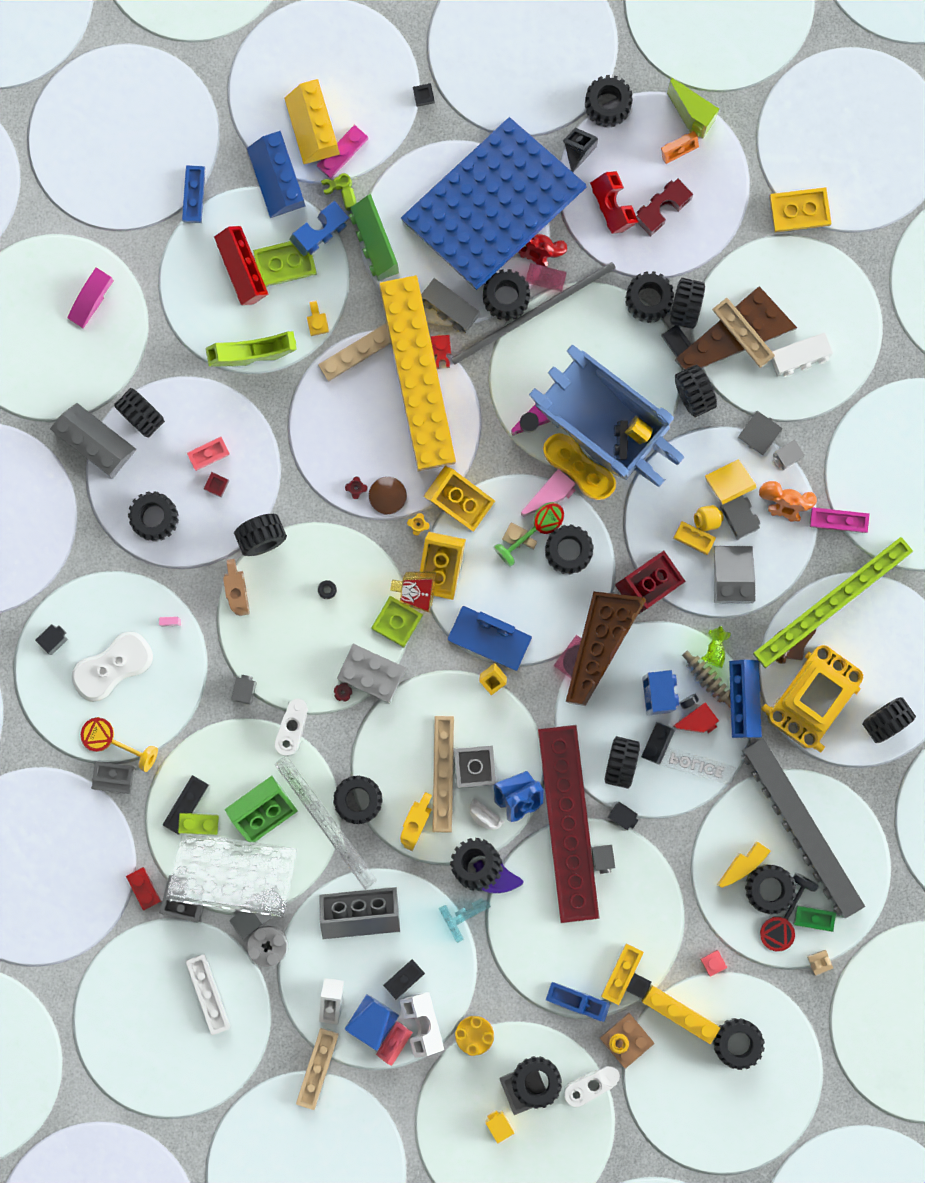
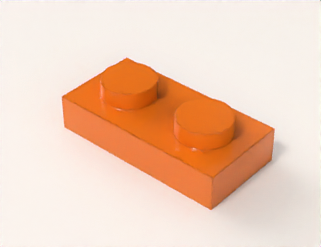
(679, 147)

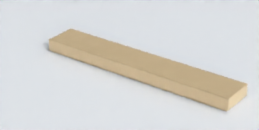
(443, 773)

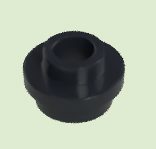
(327, 583)

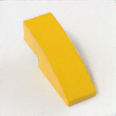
(639, 430)
(743, 865)

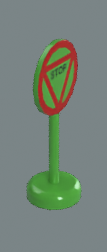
(546, 520)

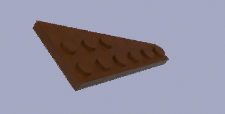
(718, 341)

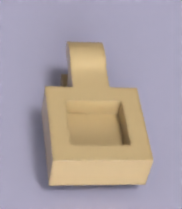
(514, 533)

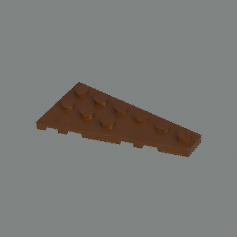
(604, 631)

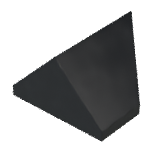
(579, 146)

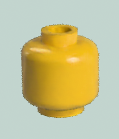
(708, 518)

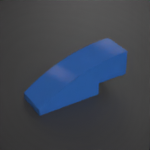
(578, 1001)

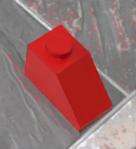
(699, 720)

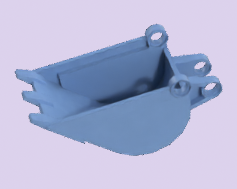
(590, 402)

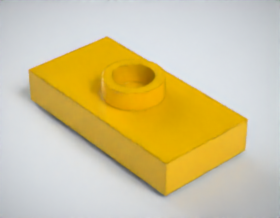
(694, 538)

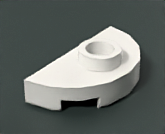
(484, 816)

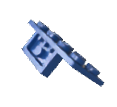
(489, 637)

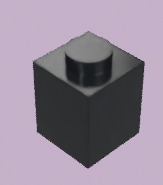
(52, 638)
(623, 816)

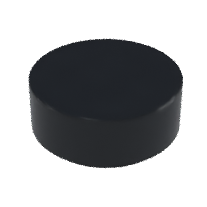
(529, 422)
(689, 701)

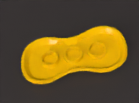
(566, 455)

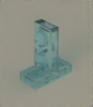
(461, 916)

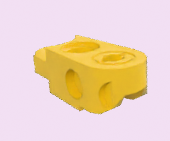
(415, 822)

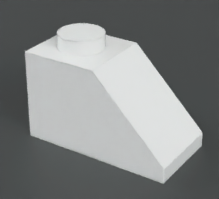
(331, 1001)

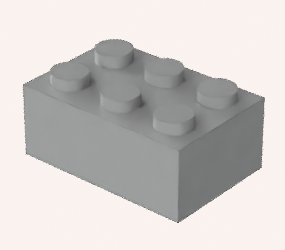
(371, 673)

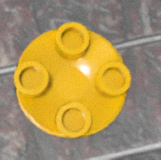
(474, 1035)

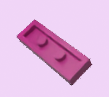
(347, 146)
(839, 520)

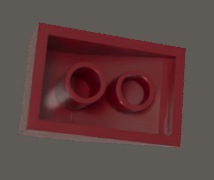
(651, 580)

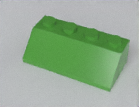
(374, 238)

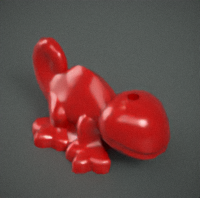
(542, 247)

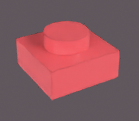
(713, 963)

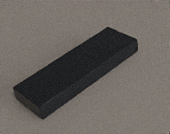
(186, 802)

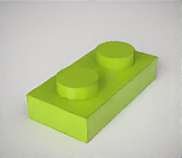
(198, 823)

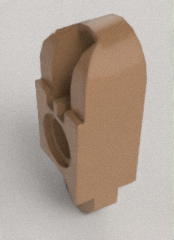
(236, 589)

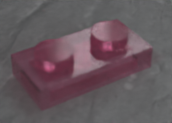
(546, 277)

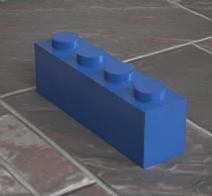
(745, 699)

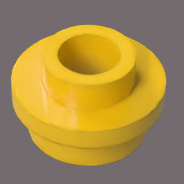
(619, 1050)

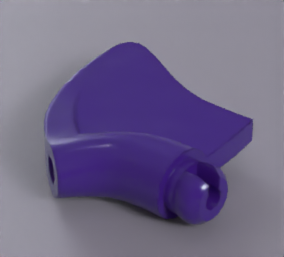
(506, 883)

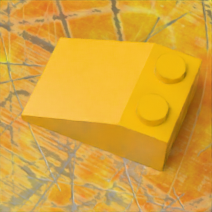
(459, 498)
(444, 556)

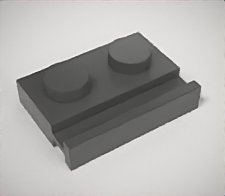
(112, 777)

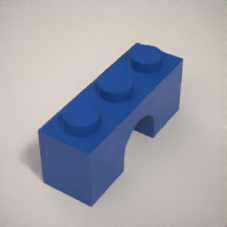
(308, 239)

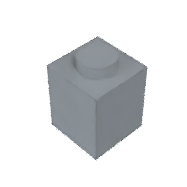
(788, 455)

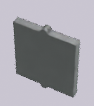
(760, 432)

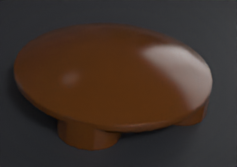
(387, 495)

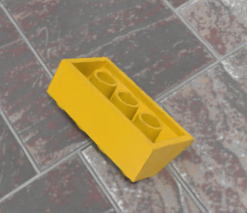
(311, 122)

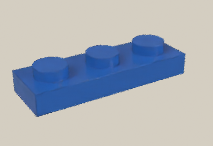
(193, 194)

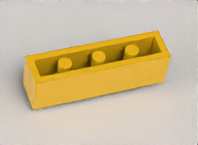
(681, 1014)

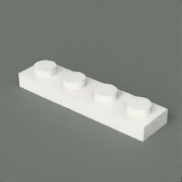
(208, 994)

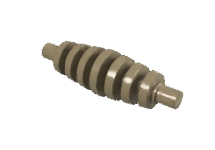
(708, 678)

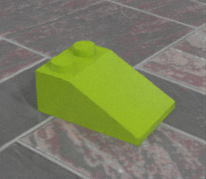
(693, 109)

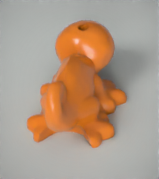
(788, 501)

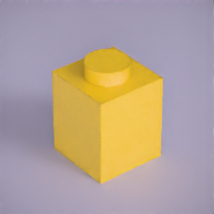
(493, 679)
(499, 1126)

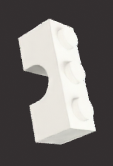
(428, 1037)

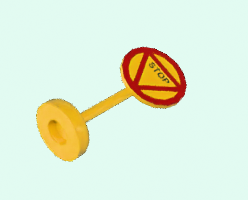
(98, 735)

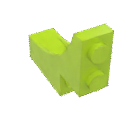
(249, 351)

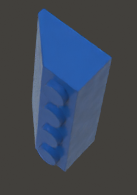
(275, 174)

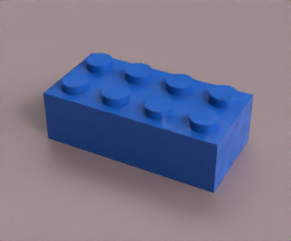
(660, 692)

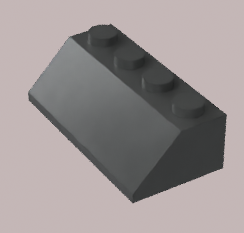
(93, 439)
(359, 913)

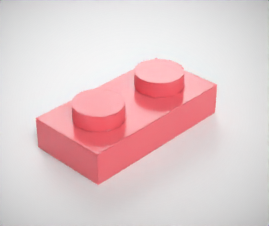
(208, 453)
(394, 1043)

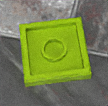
(397, 621)

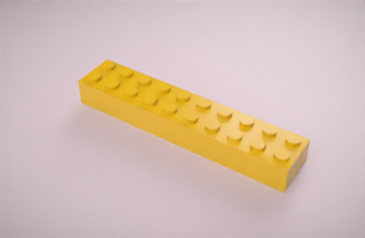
(417, 373)

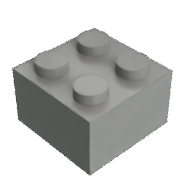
(475, 766)

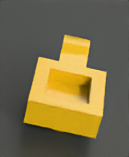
(317, 322)

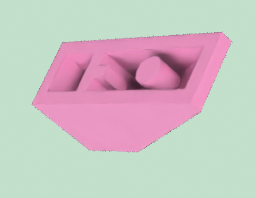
(554, 490)

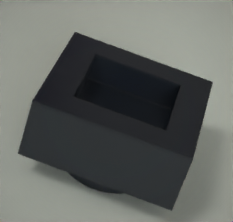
(423, 94)
(638, 986)

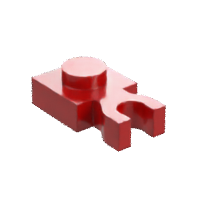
(441, 348)

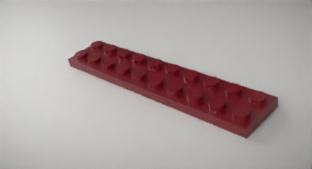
(568, 824)

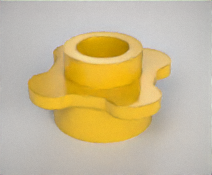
(418, 519)

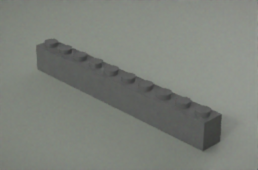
(803, 828)

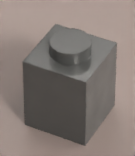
(244, 689)
(603, 858)

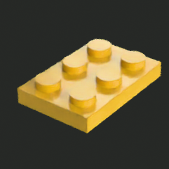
(800, 209)

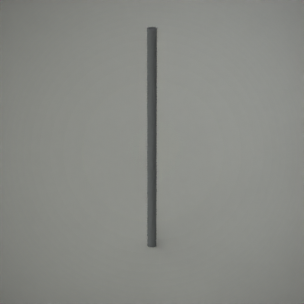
(534, 312)

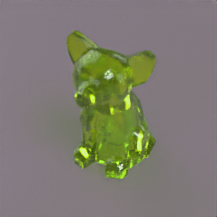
(716, 652)

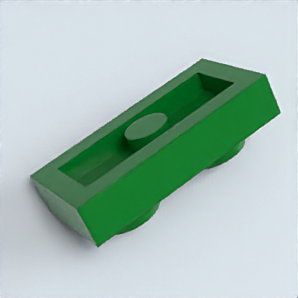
(814, 918)

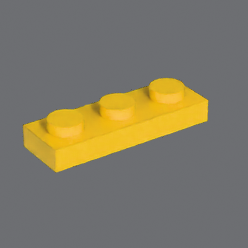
(622, 974)

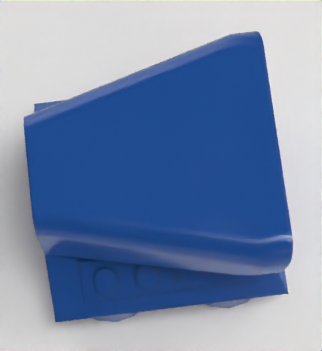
(519, 795)
(371, 1022)

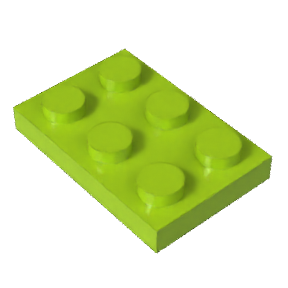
(283, 263)

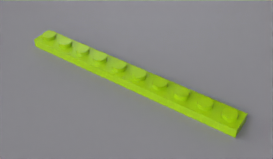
(832, 602)

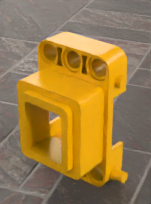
(805, 718)

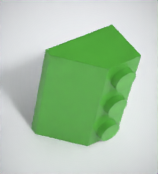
(261, 810)

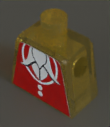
(416, 589)

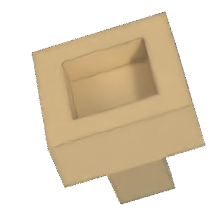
(820, 962)

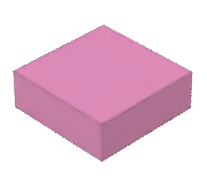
(169, 621)

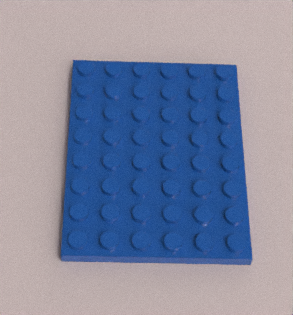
(493, 203)

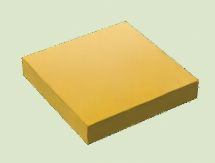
(730, 481)

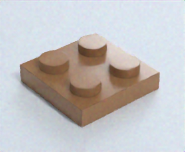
(638, 1040)

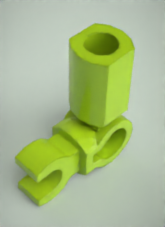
(343, 182)

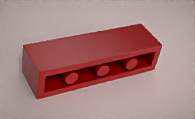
(241, 265)

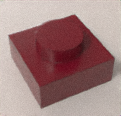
(216, 484)

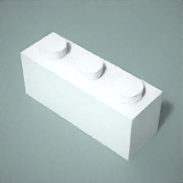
(802, 355)

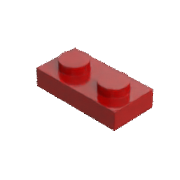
(143, 888)

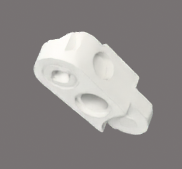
(296, 711)
(605, 1076)

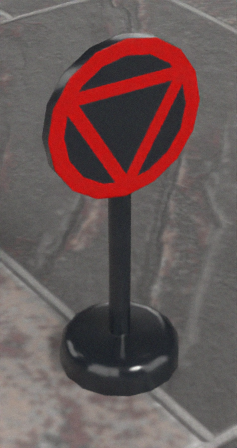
(778, 932)

